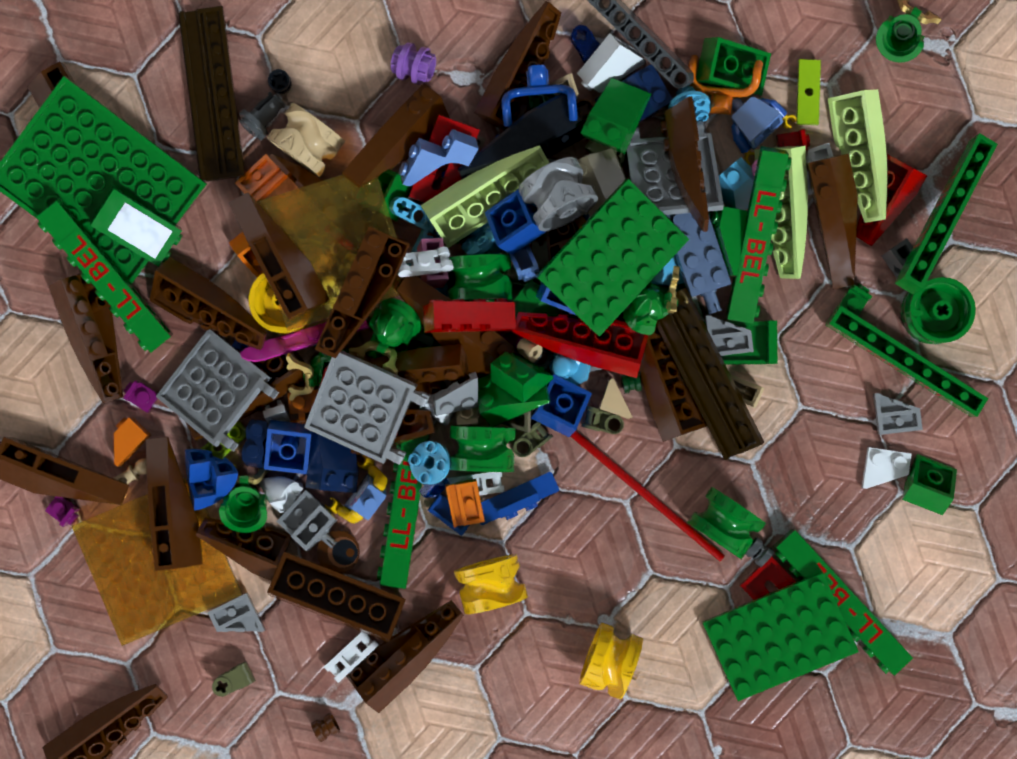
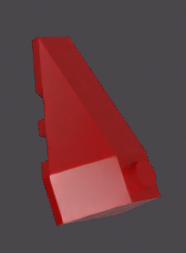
(902, 187)

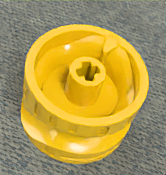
(266, 308)
(490, 584)
(610, 661)

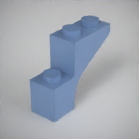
(427, 156)
(525, 264)

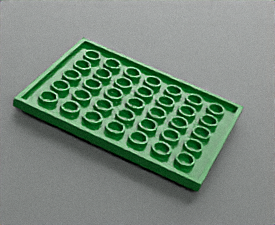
(78, 153)

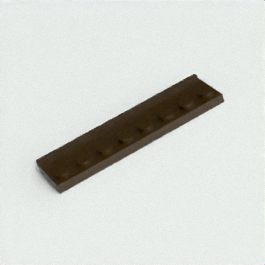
(211, 94)
(708, 379)

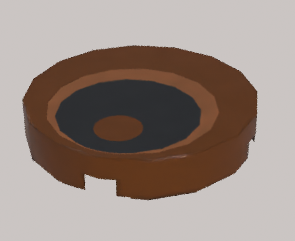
(342, 555)

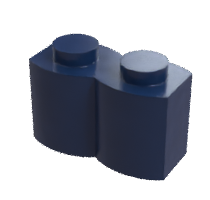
(254, 448)

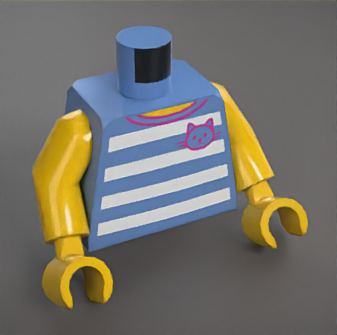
(367, 498)

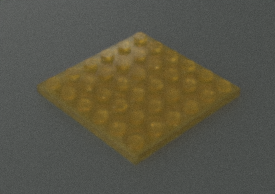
(328, 228)
(134, 594)

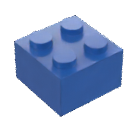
(513, 223)
(565, 406)
(287, 447)

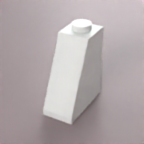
(610, 60)

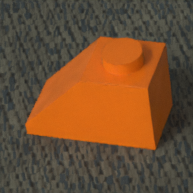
(244, 252)
(128, 439)

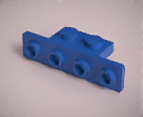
(519, 497)

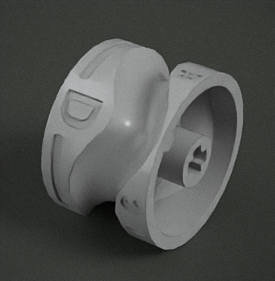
(558, 193)

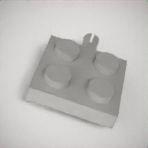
(308, 521)

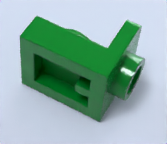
(855, 299)

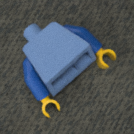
(755, 122)

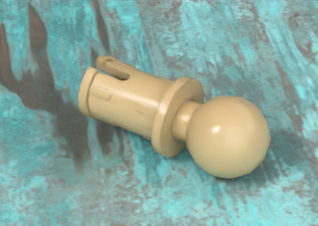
(132, 473)

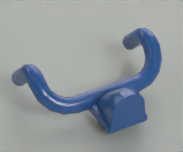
(536, 85)

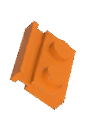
(261, 179)
(465, 503)

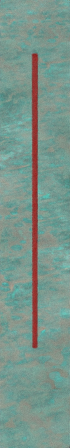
(647, 496)

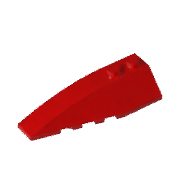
(615, 350)

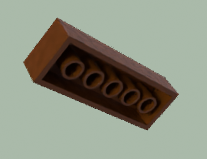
(336, 596)

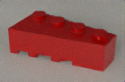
(469, 316)

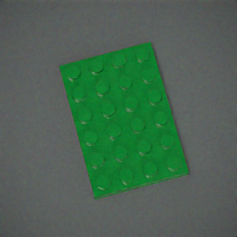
(612, 257)
(780, 636)

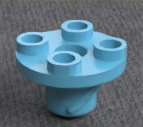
(701, 102)
(481, 242)
(569, 369)
(429, 462)

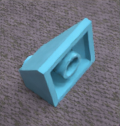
(737, 184)

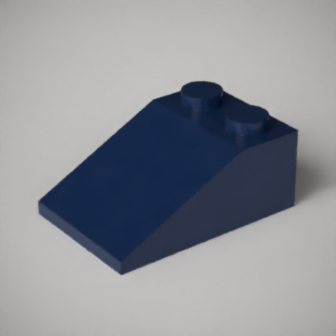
(650, 81)
(331, 466)

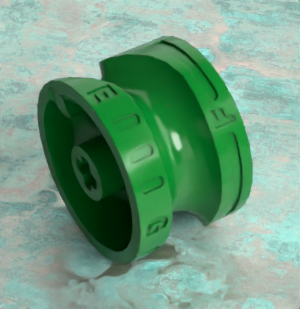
(480, 277)
(954, 306)
(482, 449)
(727, 523)

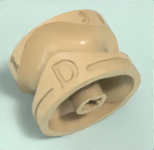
(306, 139)

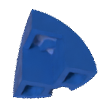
(208, 477)

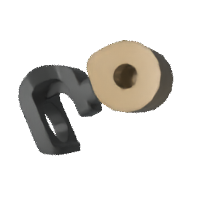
(534, 352)

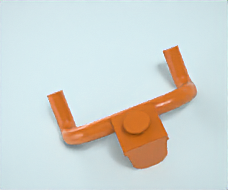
(723, 97)

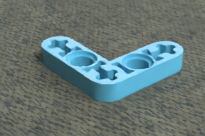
(425, 224)

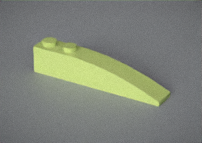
(860, 132)
(462, 206)
(792, 220)

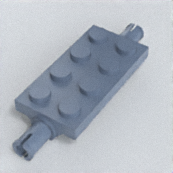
(701, 261)

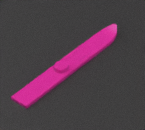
(288, 343)

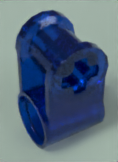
(586, 47)

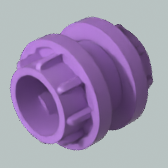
(413, 63)

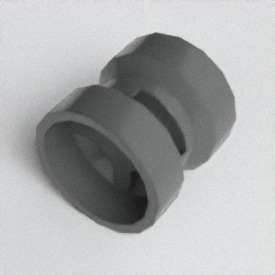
(759, 552)

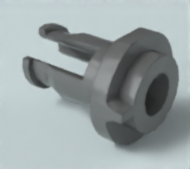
(261, 115)

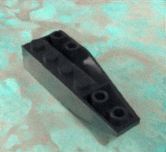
(541, 126)

